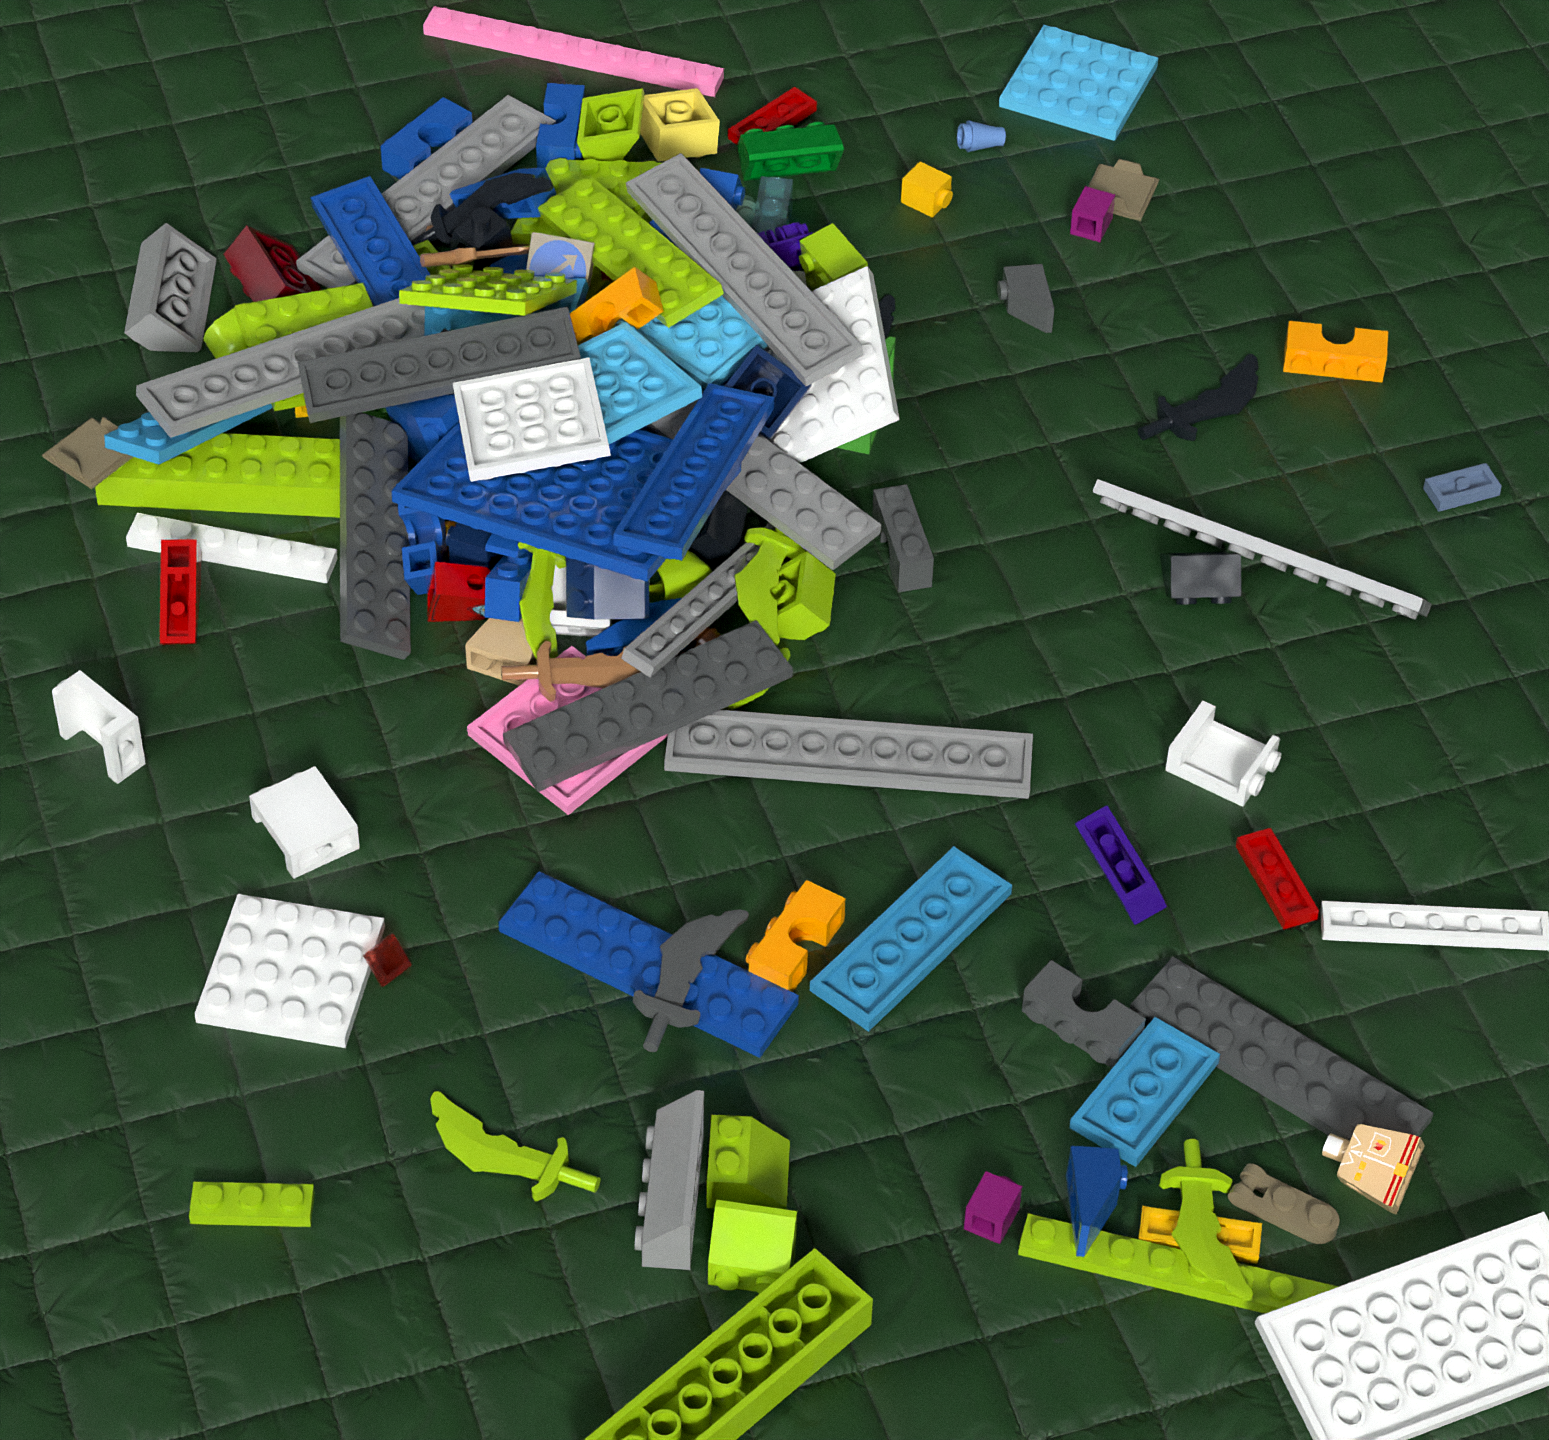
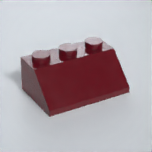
(267, 266)

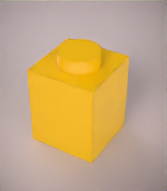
(926, 189)

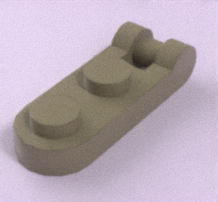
(1284, 1206)

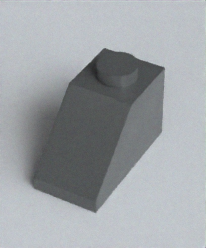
(1027, 295)

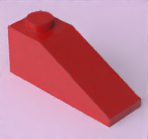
(179, 591)

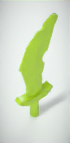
(762, 576)
(538, 598)
(499, 1154)
(1198, 1224)

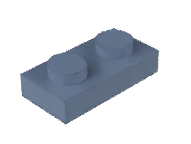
(1462, 487)

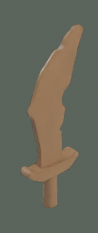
(468, 254)
(593, 671)

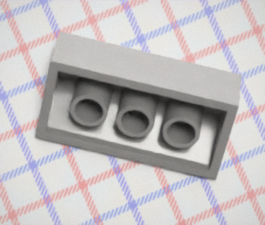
(170, 293)
(672, 1185)

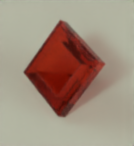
(387, 960)

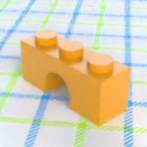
(630, 297)
(1312, 354)
(807, 915)

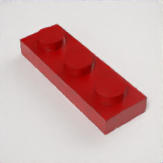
(785, 110)
(1277, 878)

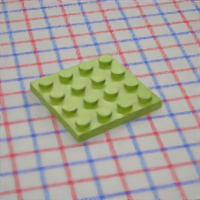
(566, 173)
(488, 290)
(289, 314)

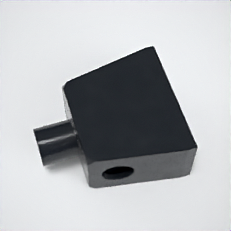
(483, 231)

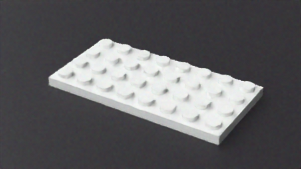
(1420, 1338)

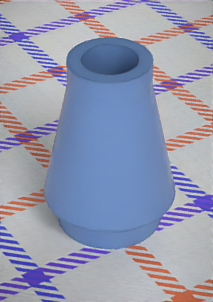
(979, 136)

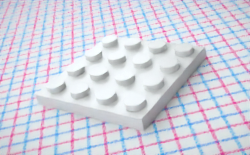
(530, 419)
(289, 971)

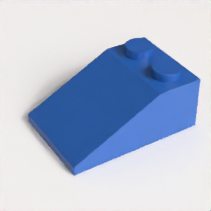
(425, 422)

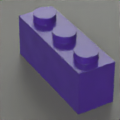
(1121, 865)

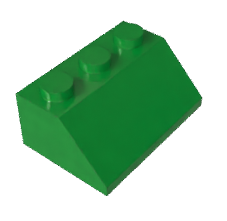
(789, 151)

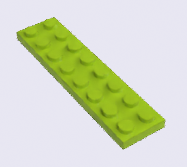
(627, 241)

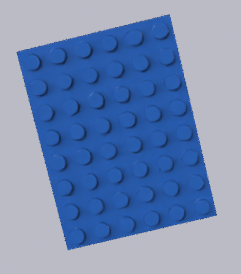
(552, 508)

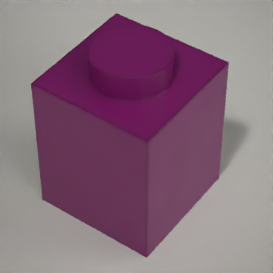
(1092, 214)
(993, 1207)

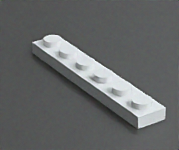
(237, 547)
(1435, 925)

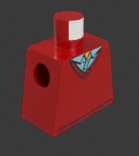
(456, 592)

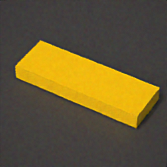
(1239, 1235)

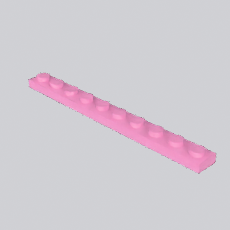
(573, 51)

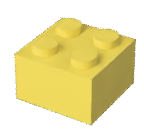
(679, 124)

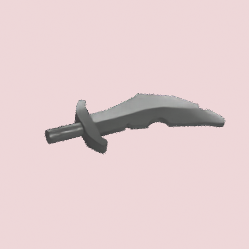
(680, 967)

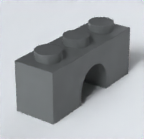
(908, 547)
(1053, 1002)

